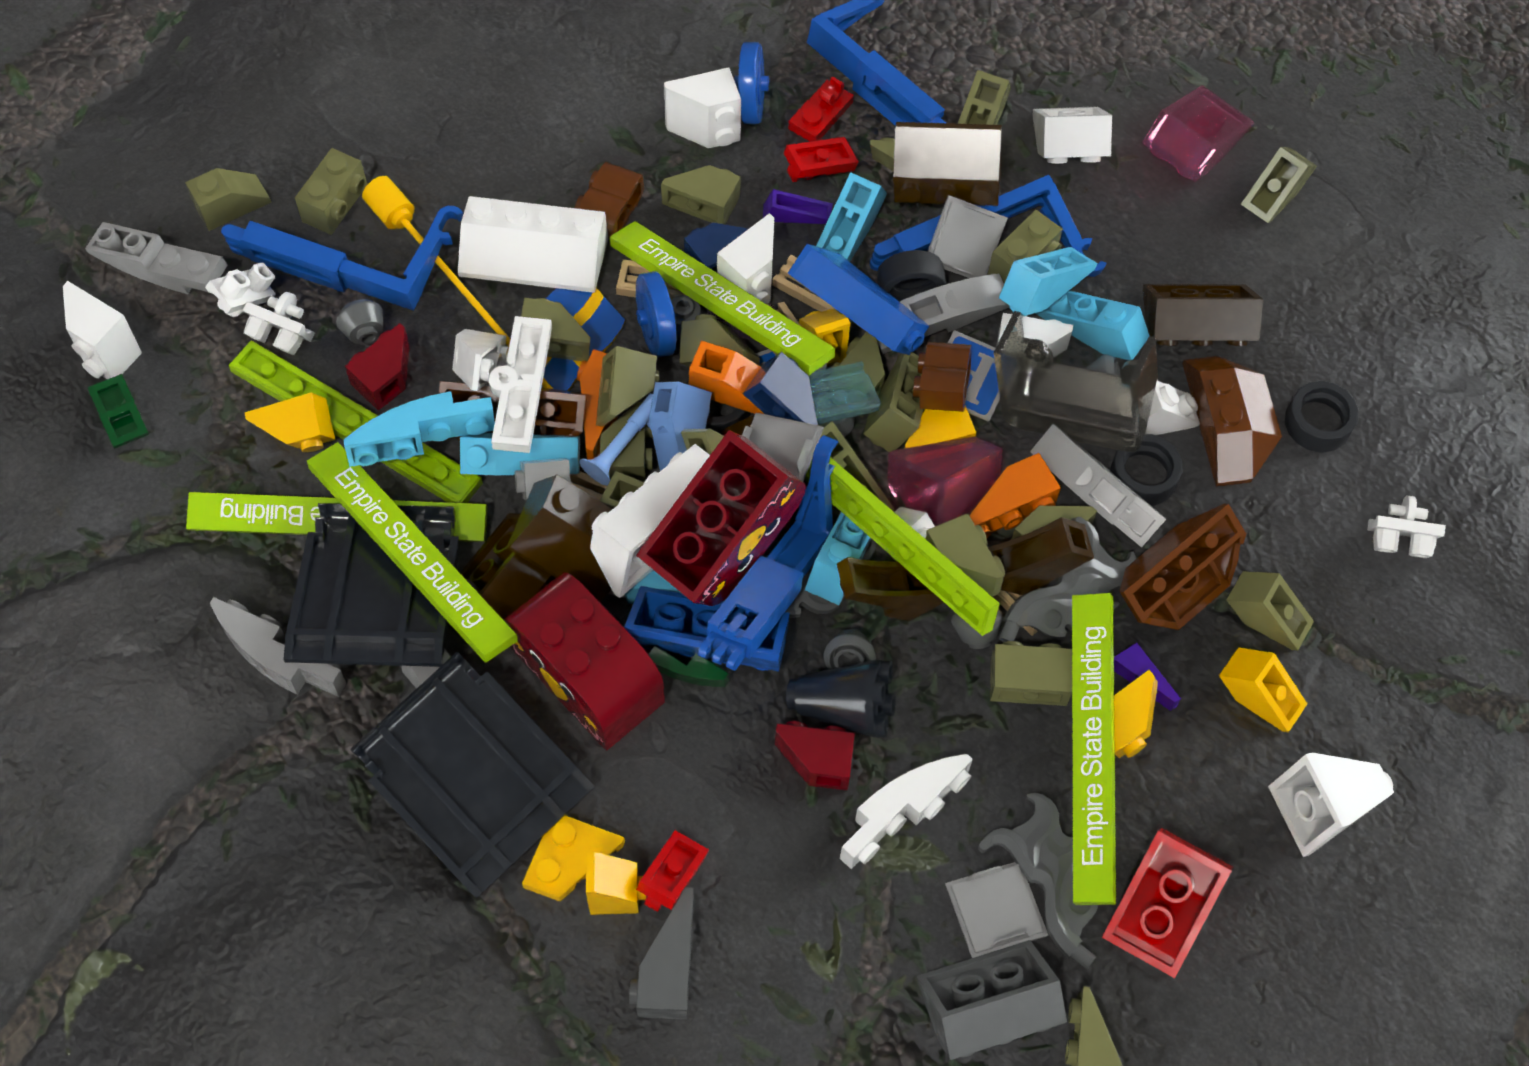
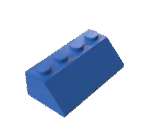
(680, 627)

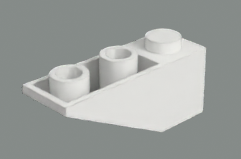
(477, 355)

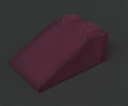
(1196, 132)

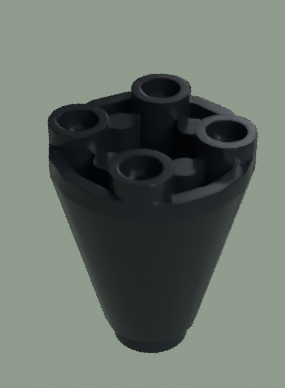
(847, 697)

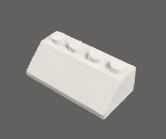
(532, 244)
(628, 526)

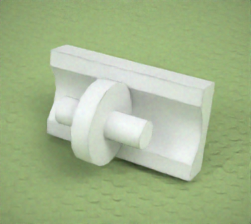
(242, 286)
(290, 333)
(1422, 534)

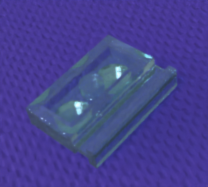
(842, 392)

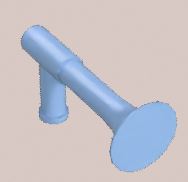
(599, 466)

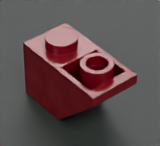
(382, 368)
(818, 755)

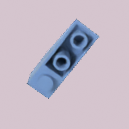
(672, 410)

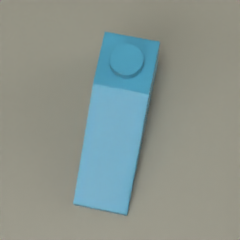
(852, 216)
(1043, 279)
(480, 458)

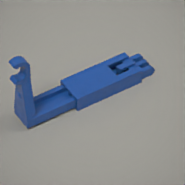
(871, 74)
(1036, 193)
(333, 268)
(774, 580)

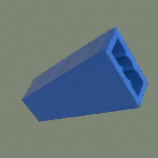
(859, 298)

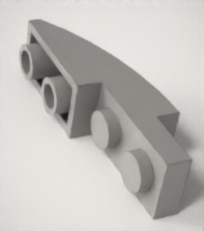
(154, 261)
(956, 304)
(1098, 486)
(263, 644)

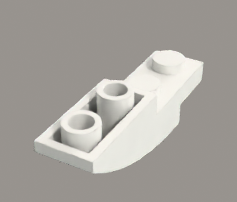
(913, 795)

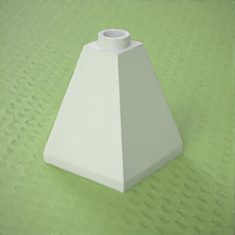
(1326, 796)

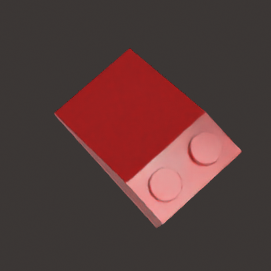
(1167, 902)

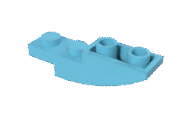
(405, 427)

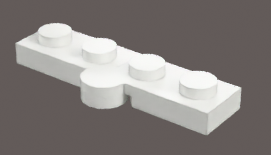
(520, 384)

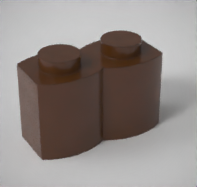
(613, 192)
(943, 377)

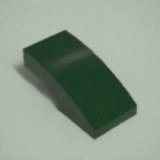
(118, 411)
(697, 672)

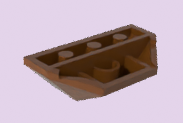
(557, 414)
(1233, 417)
(1184, 569)

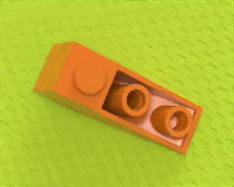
(723, 374)
(1016, 495)

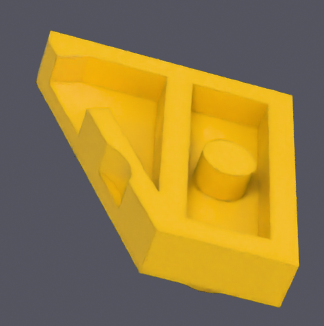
(562, 856)

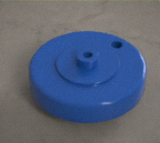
(751, 82)
(655, 314)

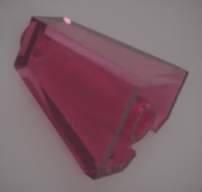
(944, 476)

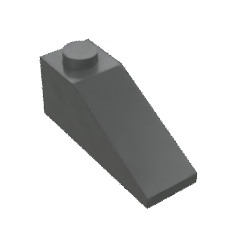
(665, 970)

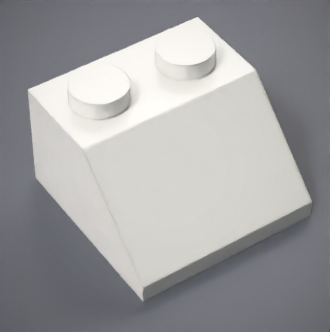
(704, 108)
(1073, 133)
(749, 259)
(98, 334)

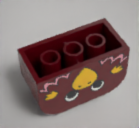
(723, 521)
(586, 659)

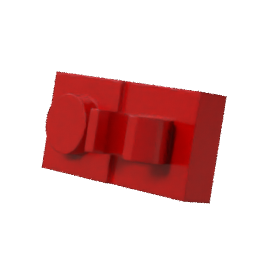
(821, 110)
(820, 158)
(671, 871)

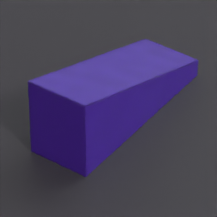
(796, 208)
(1133, 663)

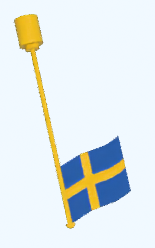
(589, 309)

